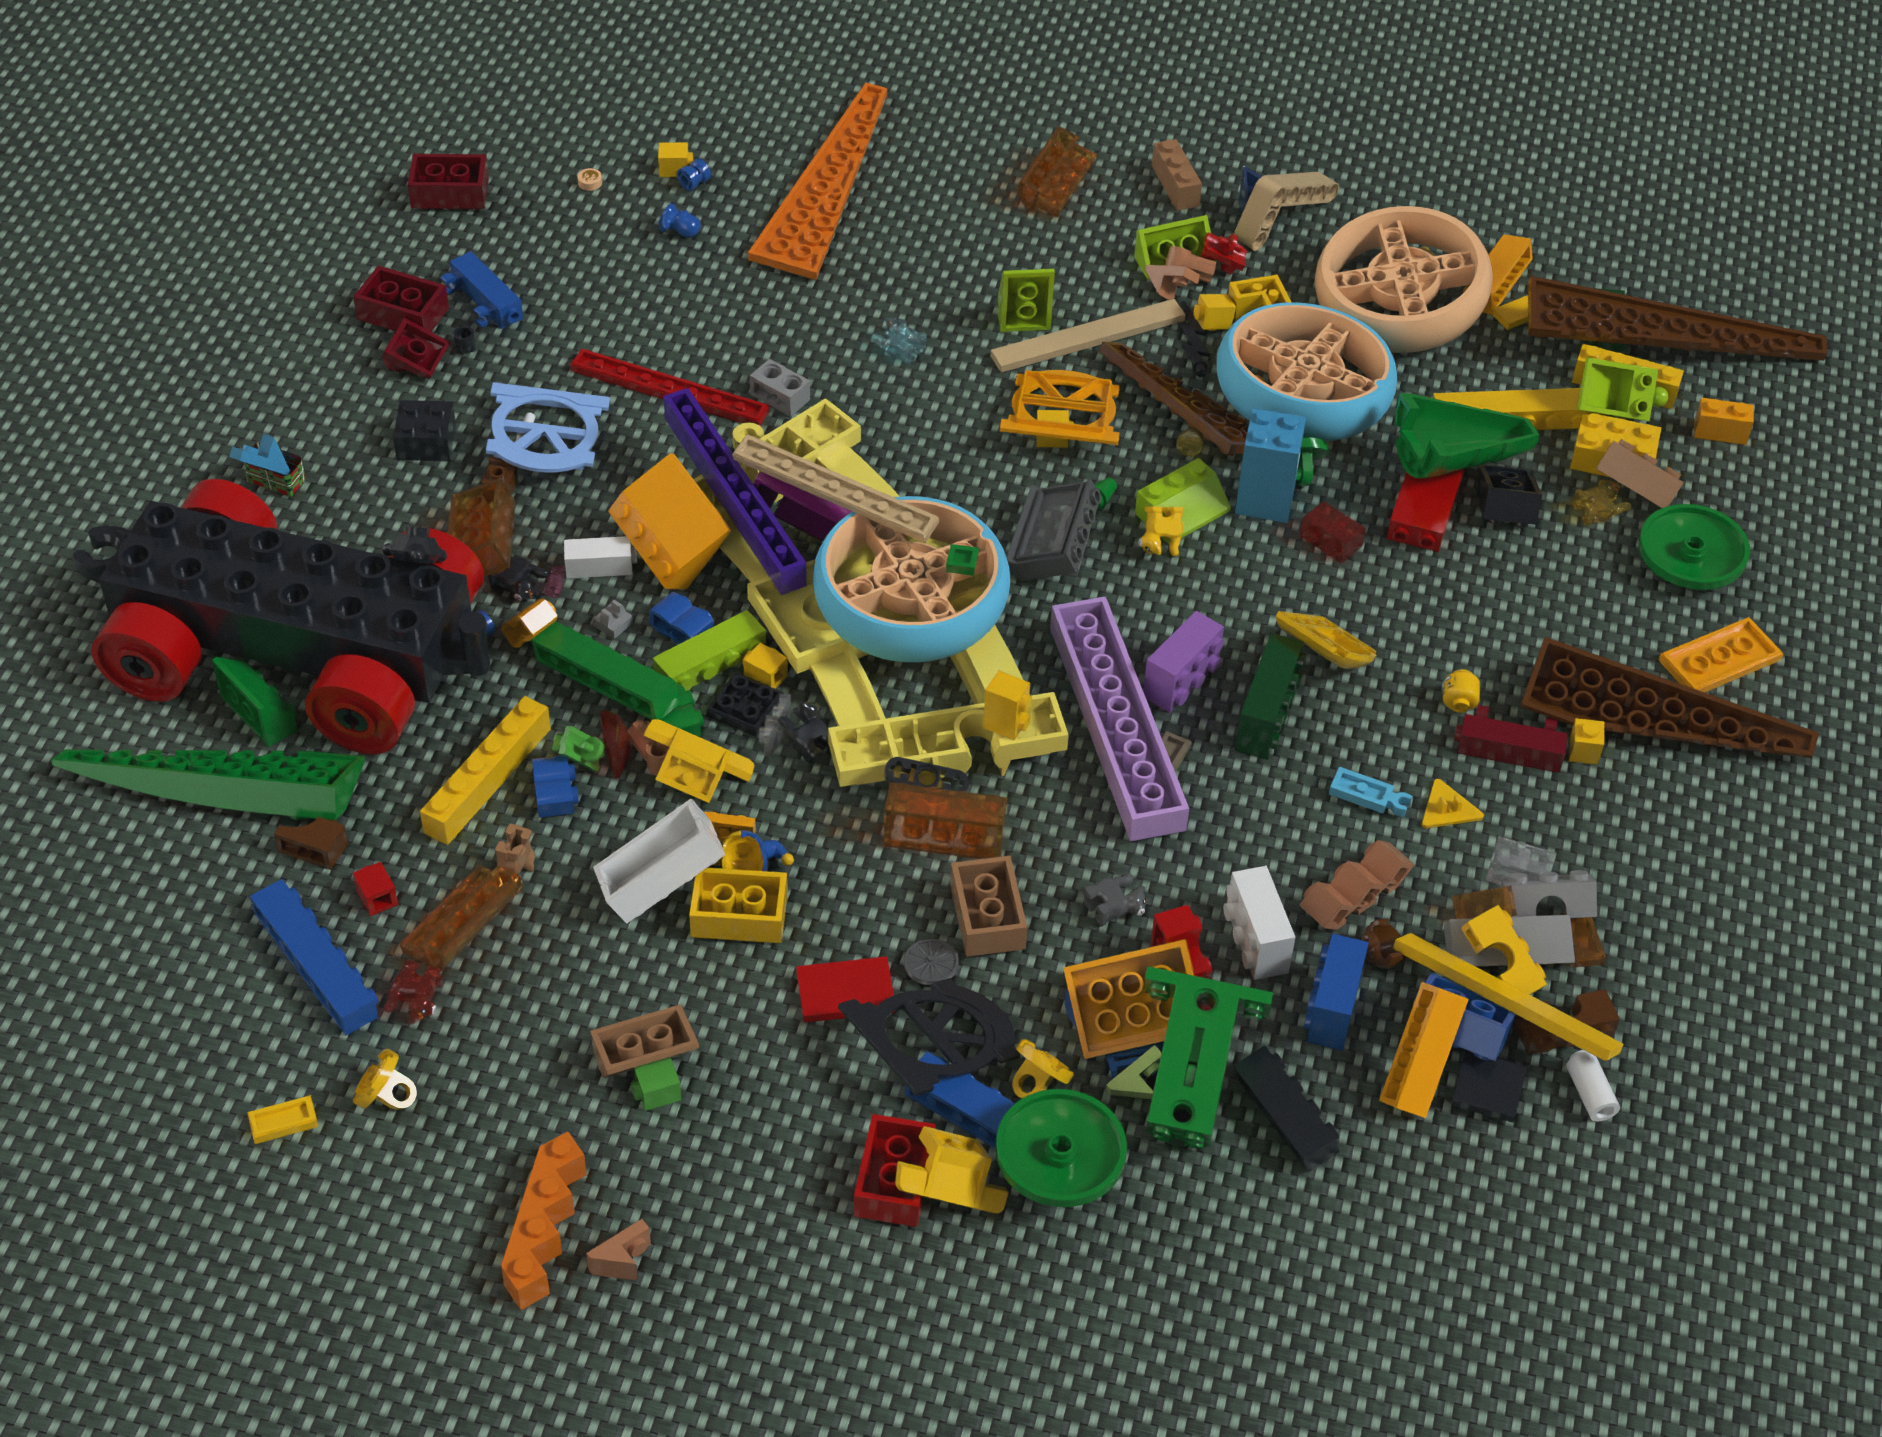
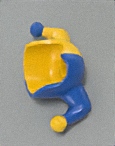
(749, 852)

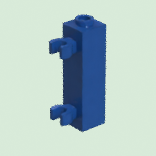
(491, 295)

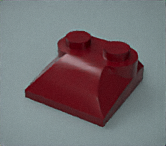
(414, 350)

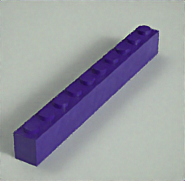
(735, 492)

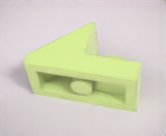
(1129, 1081)

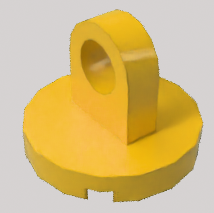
(1039, 1065)
(379, 1082)

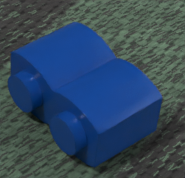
(678, 618)
(553, 786)

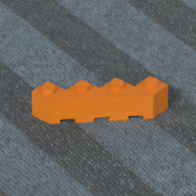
(543, 1206)

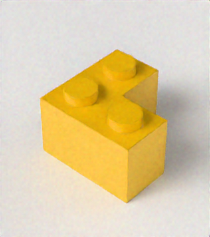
(1256, 293)

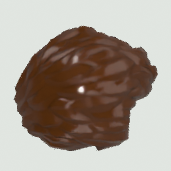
(1381, 942)

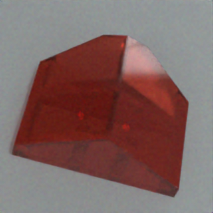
(616, 740)

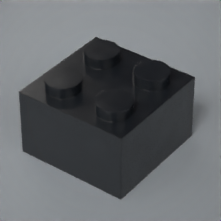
(424, 430)

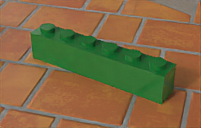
(606, 671)

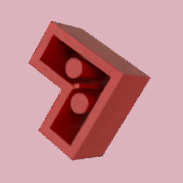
(1181, 925)

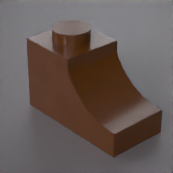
(315, 843)

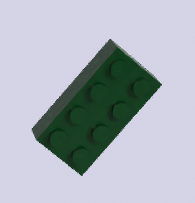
(1270, 696)

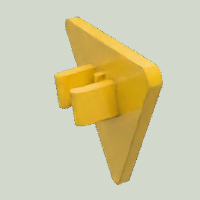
(1448, 807)

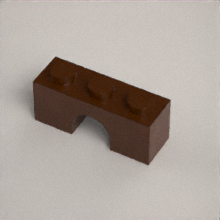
(1590, 1008)

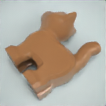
(517, 851)

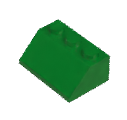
(254, 700)

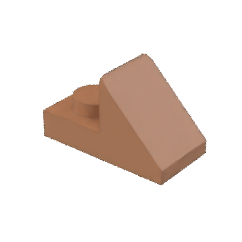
(1169, 277)
(614, 1255)

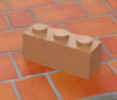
(1176, 174)
(1640, 473)

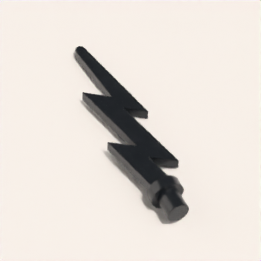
(1196, 348)

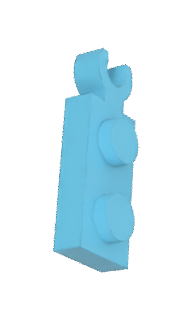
(1368, 792)

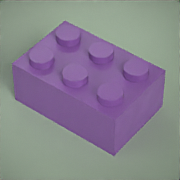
(1183, 662)

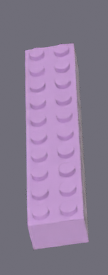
(1119, 719)

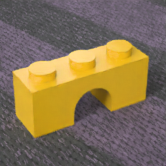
(1495, 931)

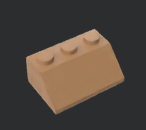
(643, 1041)

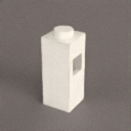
(599, 557)

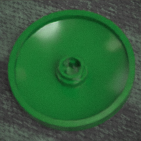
(1694, 546)
(1061, 1148)

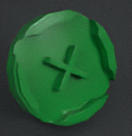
(1311, 450)

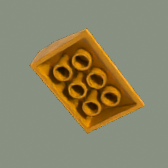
(670, 523)
(1112, 1000)

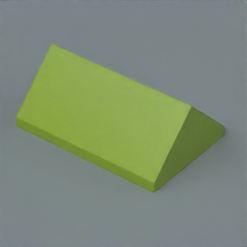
(1154, 242)

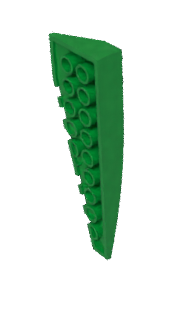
(272, 783)

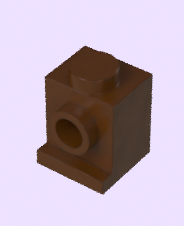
(499, 468)

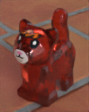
(415, 989)

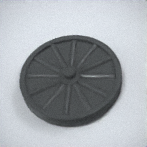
(930, 961)

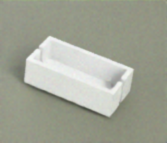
(658, 861)

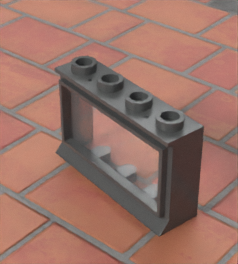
(1053, 530)

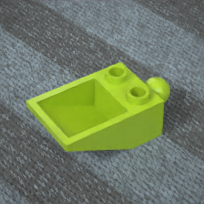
(1620, 390)

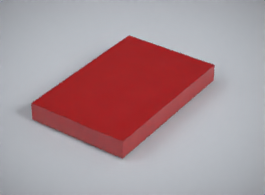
(832, 983)

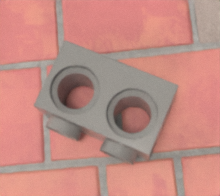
(780, 387)

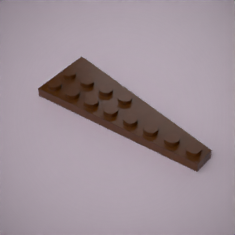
(1196, 408)

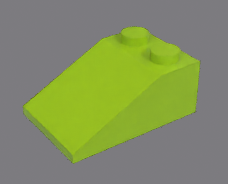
(1025, 300)

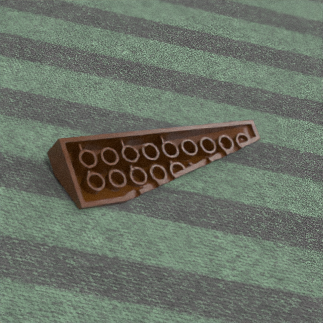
(1587, 686)

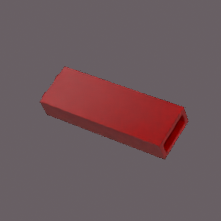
(1424, 509)

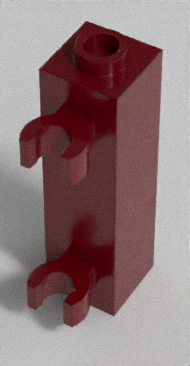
(1511, 741)

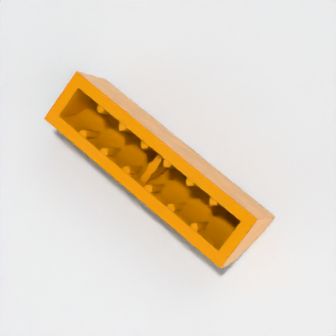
(1508, 262)
(1423, 1050)

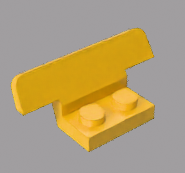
(693, 762)
(952, 1173)

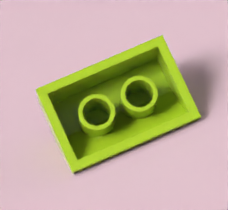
(1190, 487)

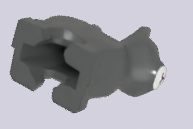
(1111, 901)

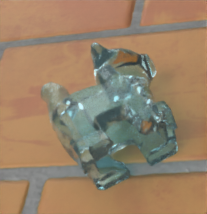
(901, 340)

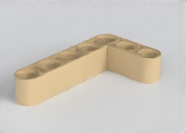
(1276, 191)

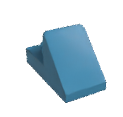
(266, 456)

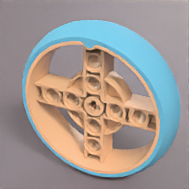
(1302, 354)
(910, 581)

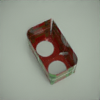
(276, 481)

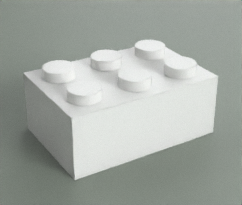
(1259, 923)

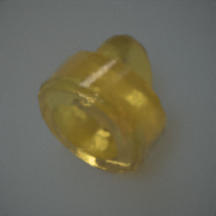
(1189, 442)

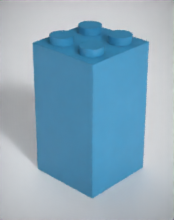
(1270, 465)

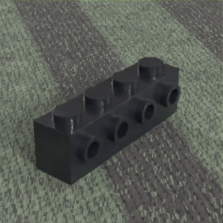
(1287, 1109)

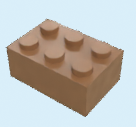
(988, 906)

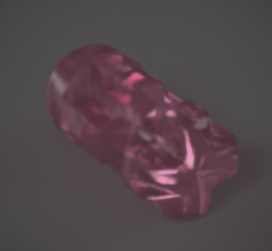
(554, 582)

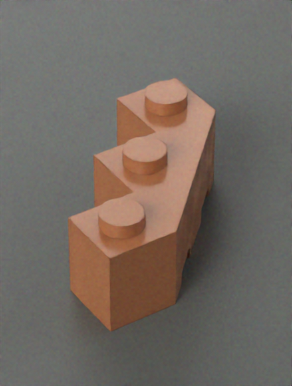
(1356, 885)

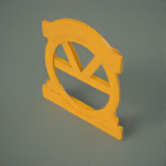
(1095, 432)

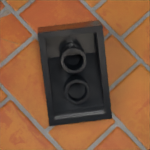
(1508, 495)

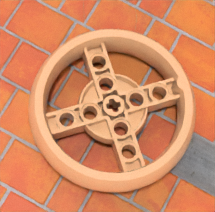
(1407, 276)

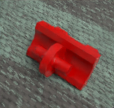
(1226, 251)

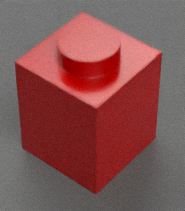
(375, 888)

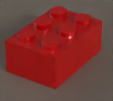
(876, 1192)

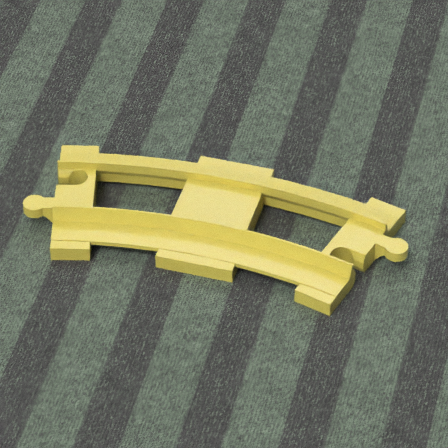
(863, 735)

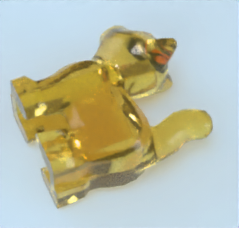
(1599, 502)

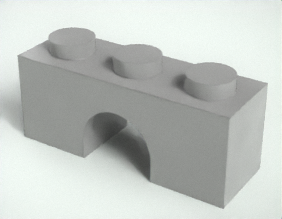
(1576, 891)

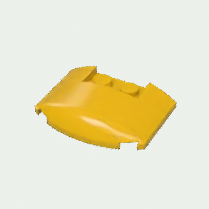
(1327, 639)

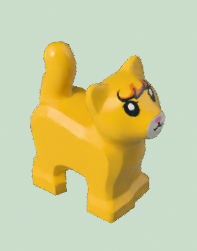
(1158, 526)

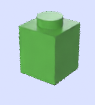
(656, 1084)

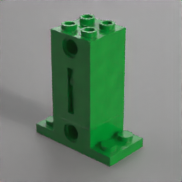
(1196, 1050)

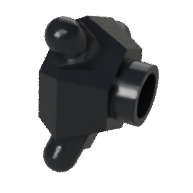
(415, 547)

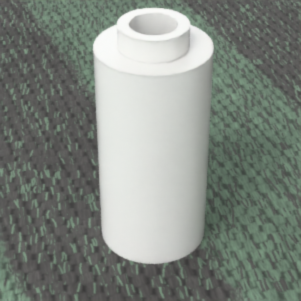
(1592, 1086)

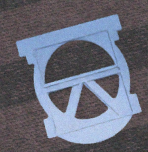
(565, 459)

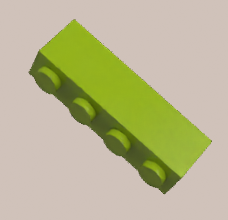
(711, 651)

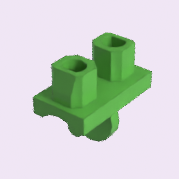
(579, 748)

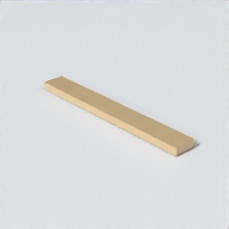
(1087, 335)
(836, 488)

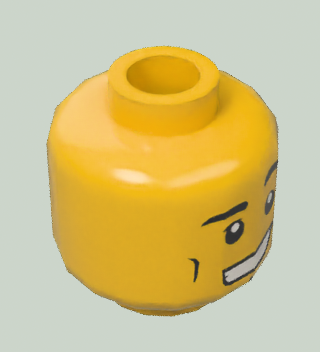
(1461, 691)

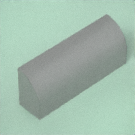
(1546, 936)

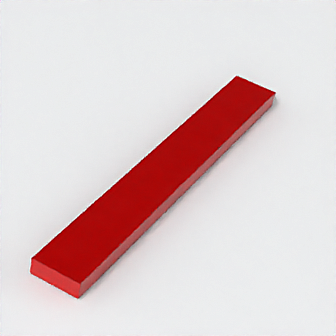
(661, 384)

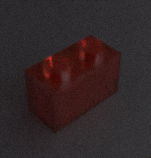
(1332, 532)

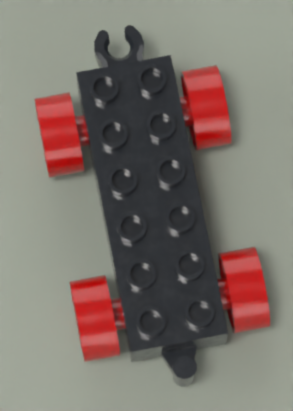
(240, 587)

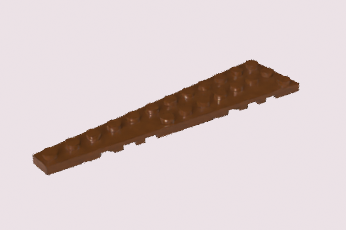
(1604, 316)

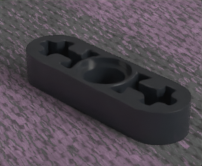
(936, 770)

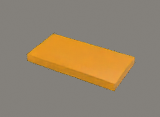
(1721, 656)

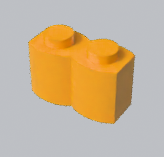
(529, 622)

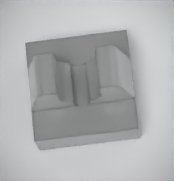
(613, 619)

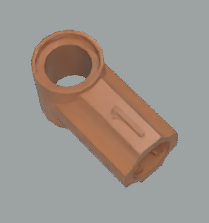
(1182, 257)
(650, 750)

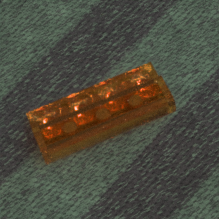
(1055, 173)
(462, 916)

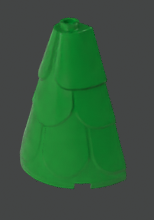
(1454, 436)

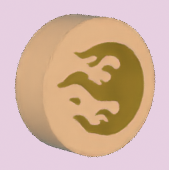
(589, 179)

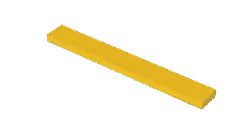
(1508, 997)

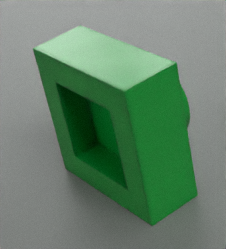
(962, 559)

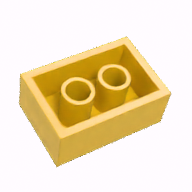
(1599, 431)
(739, 905)

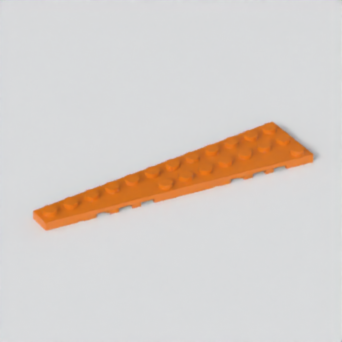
(809, 215)

